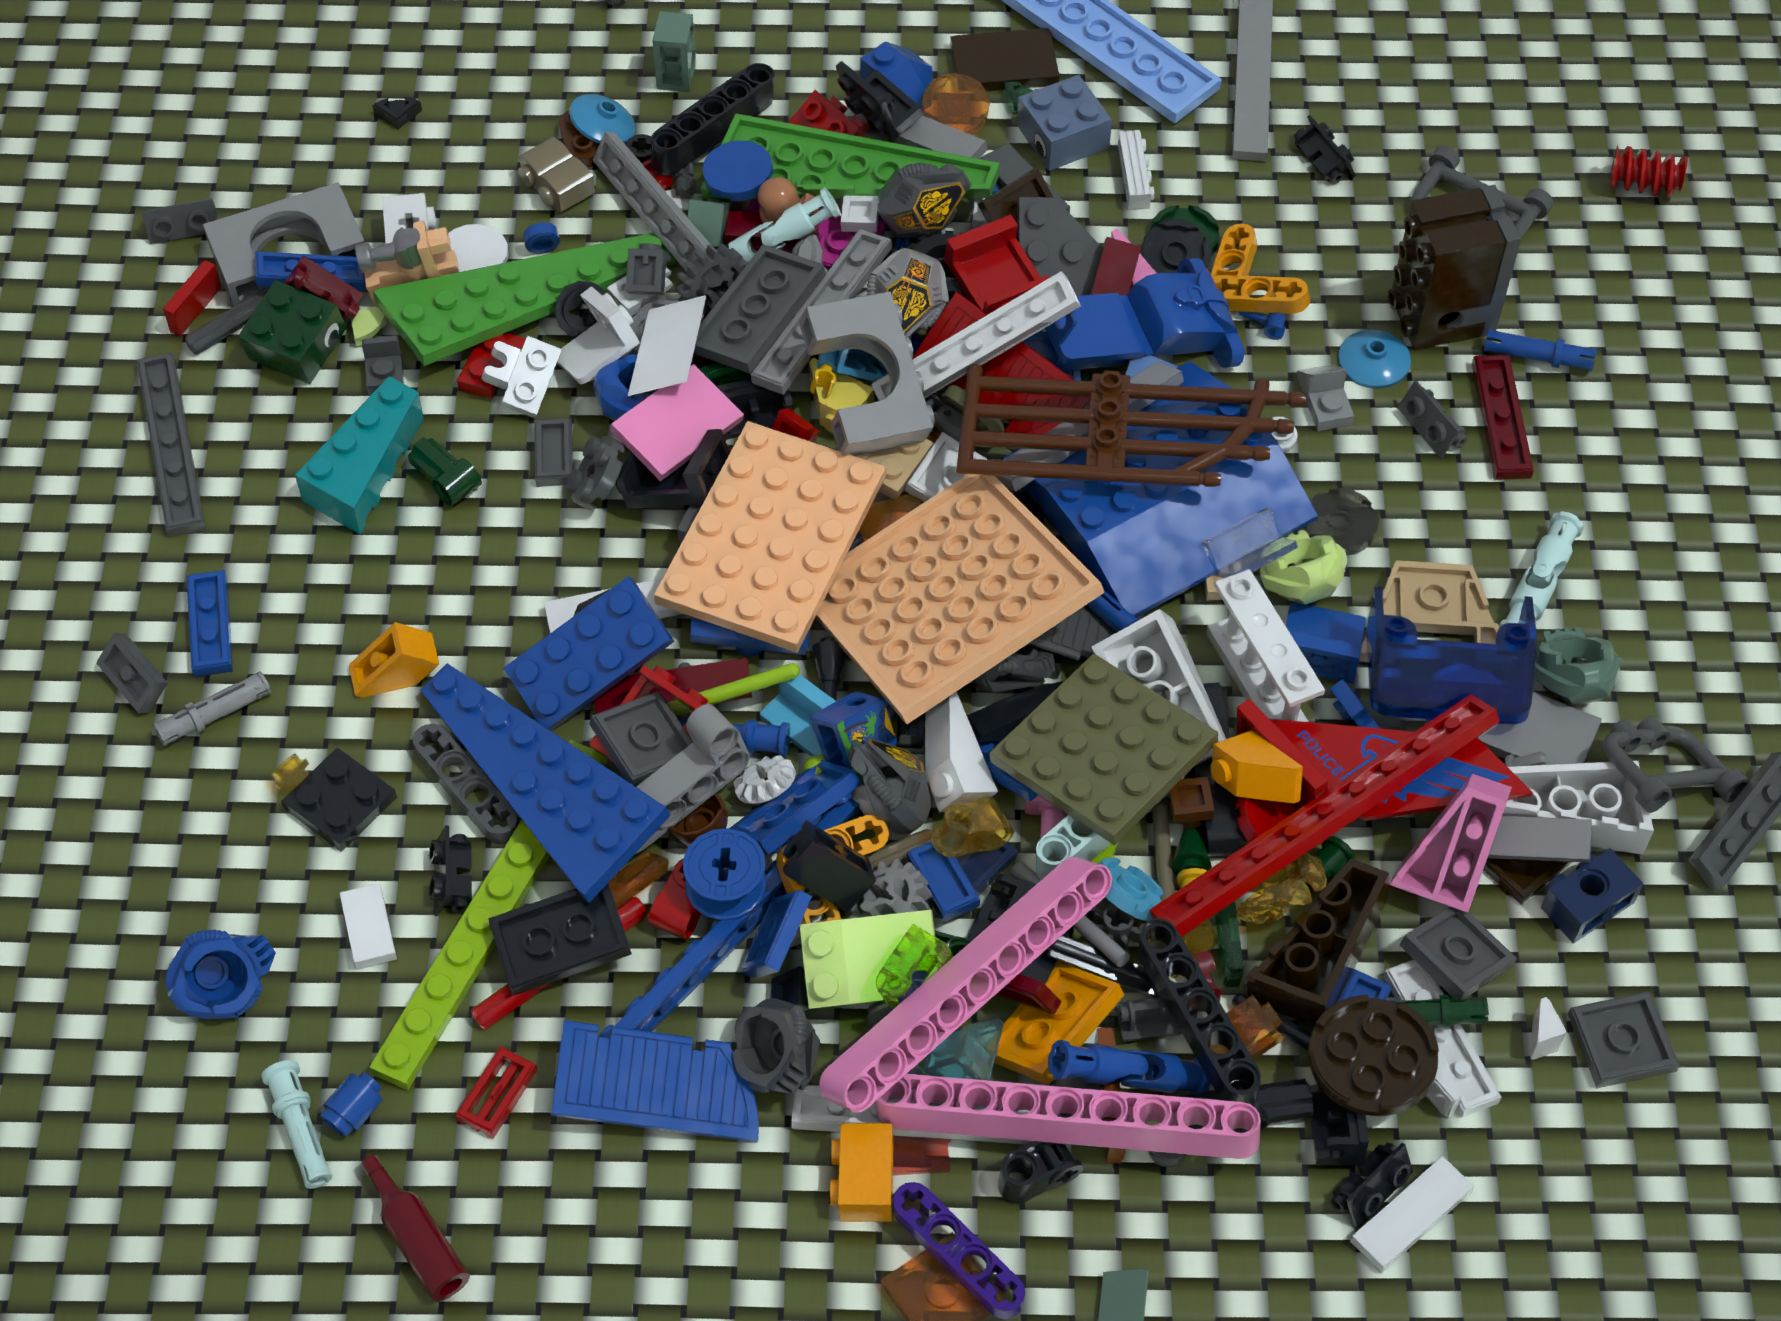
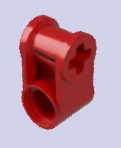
(672, 908)

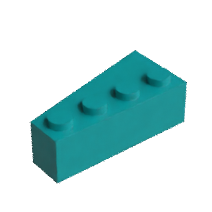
(362, 455)

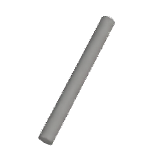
(1084, 925)

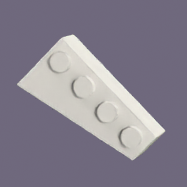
(1586, 792)

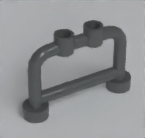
(1443, 165)
(1656, 790)

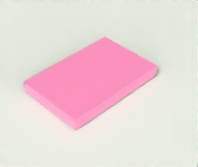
(673, 421)

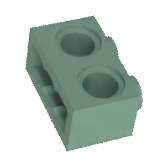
(674, 51)

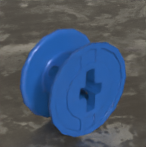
(704, 869)

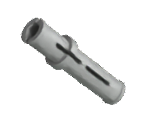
(198, 715)

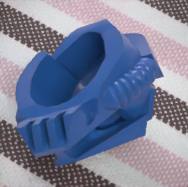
(613, 385)
(218, 973)

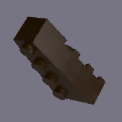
(1321, 951)

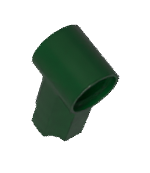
(449, 477)

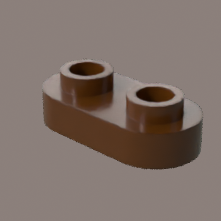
(576, 143)

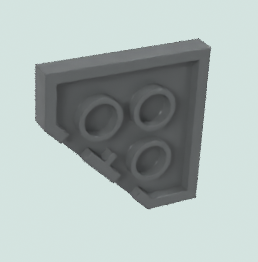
(1057, 242)

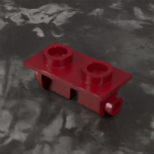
(325, 285)

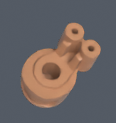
(778, 195)

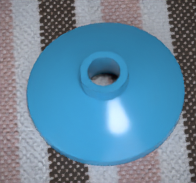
(599, 114)
(1374, 359)

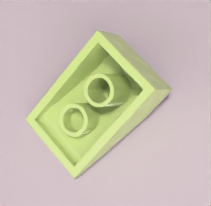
(849, 953)

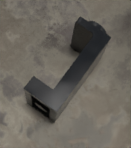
(684, 486)

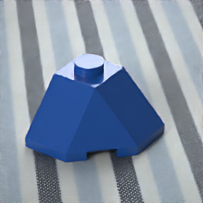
(901, 67)

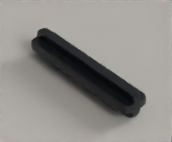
(1097, 963)

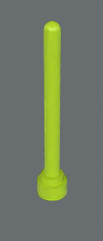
(742, 686)

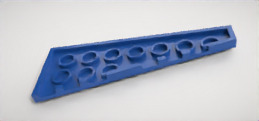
(567, 800)

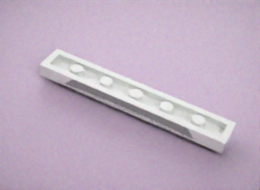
(991, 335)

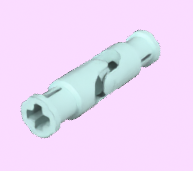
(793, 224)
(1549, 561)

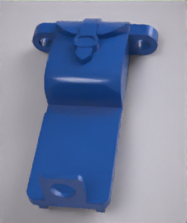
(1156, 318)

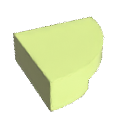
(367, 323)

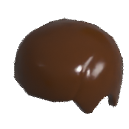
(706, 817)

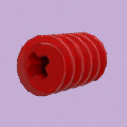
(1648, 172)

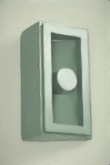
(1123, 1295)

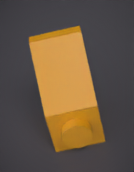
(394, 661)
(1256, 769)

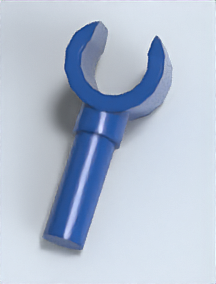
(1273, 323)

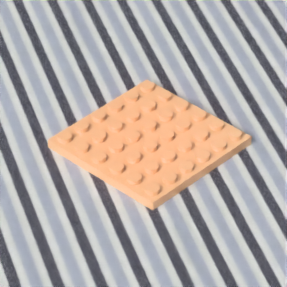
(951, 593)

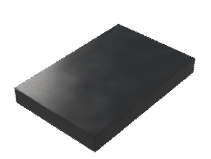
(558, 938)

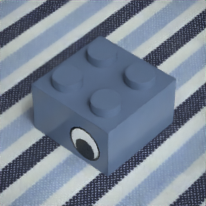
(1064, 122)

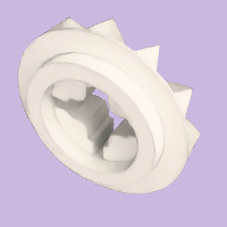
(752, 787)

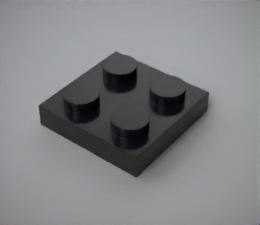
(339, 799)

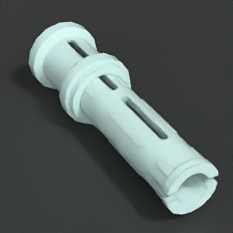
(292, 1107)

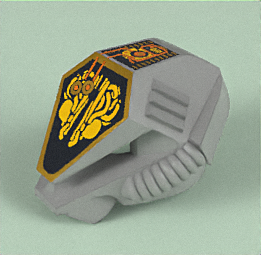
(915, 285)

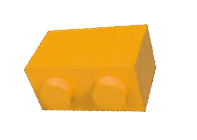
(865, 1172)

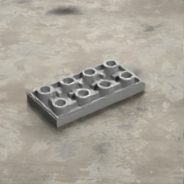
(1550, 728)

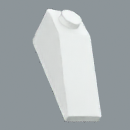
(953, 756)

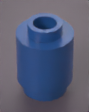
(351, 1104)

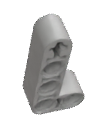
(698, 770)

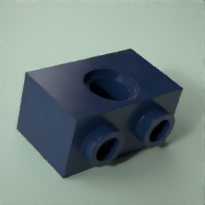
(1581, 913)

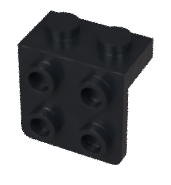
(879, 101)

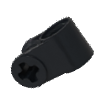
(1044, 1164)

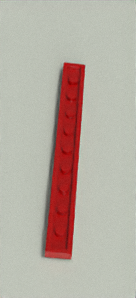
(1326, 814)

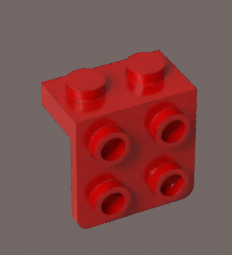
(828, 115)

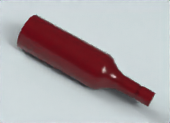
(417, 1235)

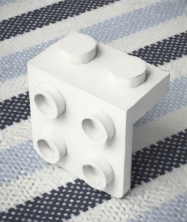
(601, 342)

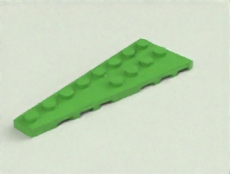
(843, 161)
(478, 304)

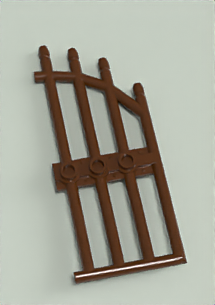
(1108, 428)

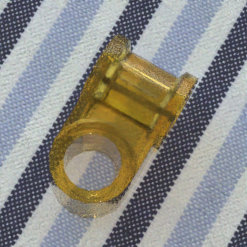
(972, 828)

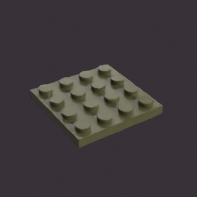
(1104, 748)

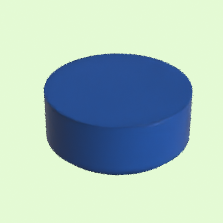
(541, 238)

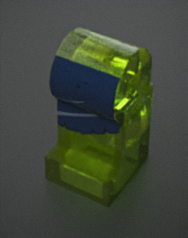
(910, 965)

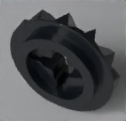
(569, 299)

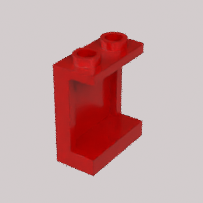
(991, 264)

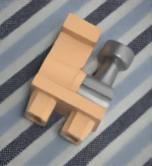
(409, 258)

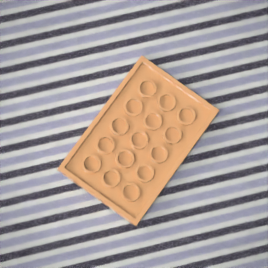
(770, 536)

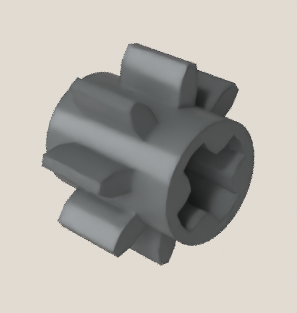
(1127, 928)

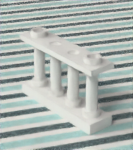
(1261, 651)

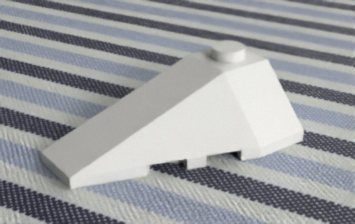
(1160, 660)

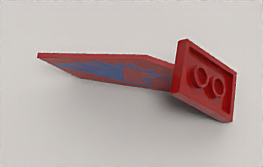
(1337, 751)

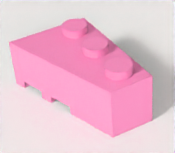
(1456, 846)

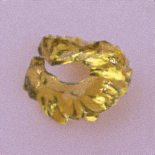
(1284, 889)

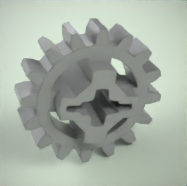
(895, 891)

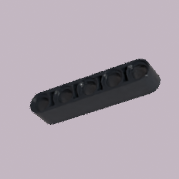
(709, 118)
(1222, 833)
(1192, 995)

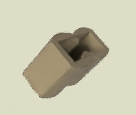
(556, 174)

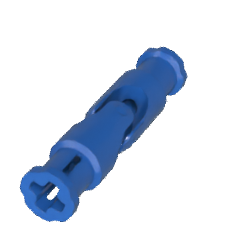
(1108, 1064)

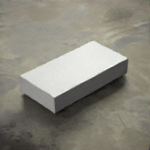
(368, 926)

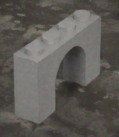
(316, 213)
(875, 327)

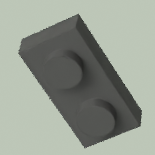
(131, 673)

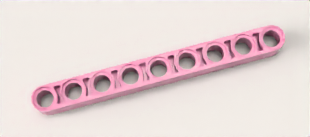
(964, 984)
(1083, 1128)

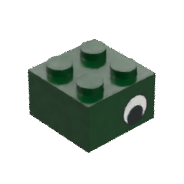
(292, 332)

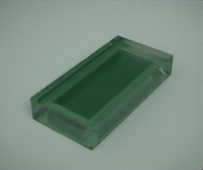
(1229, 946)

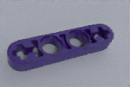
(963, 1245)

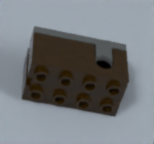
(1453, 267)

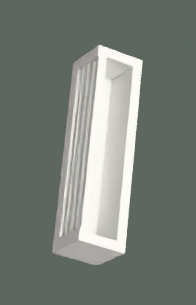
(1134, 170)

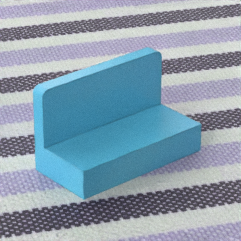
(795, 704)

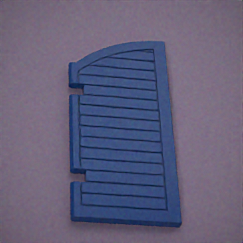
(652, 1083)

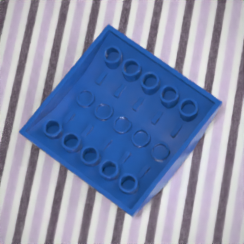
(1150, 536)

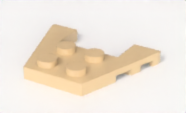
(1438, 600)

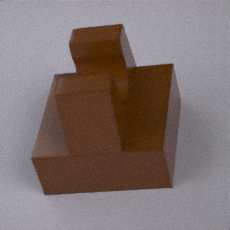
(1191, 802)

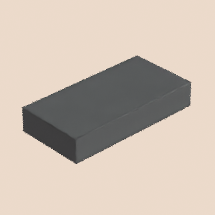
(553, 451)

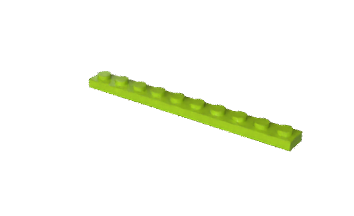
(462, 957)

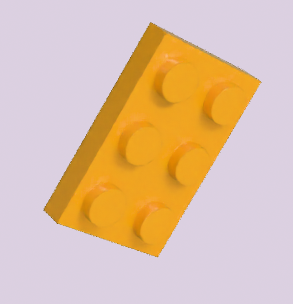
(1031, 1032)

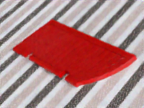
(1016, 362)

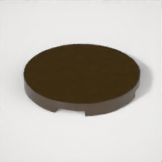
(1373, 1055)

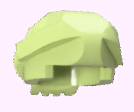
(1305, 579)

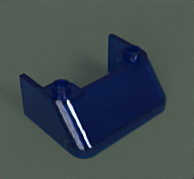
(1431, 676)

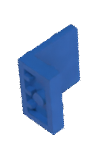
(1327, 639)

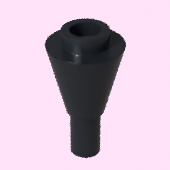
(830, 664)

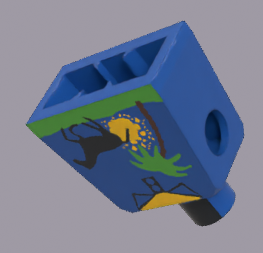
(849, 719)

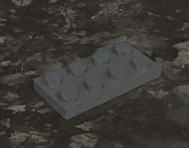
(757, 308)

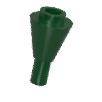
(1190, 852)

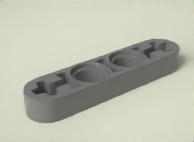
(462, 785)

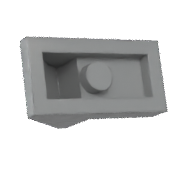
(1326, 396)

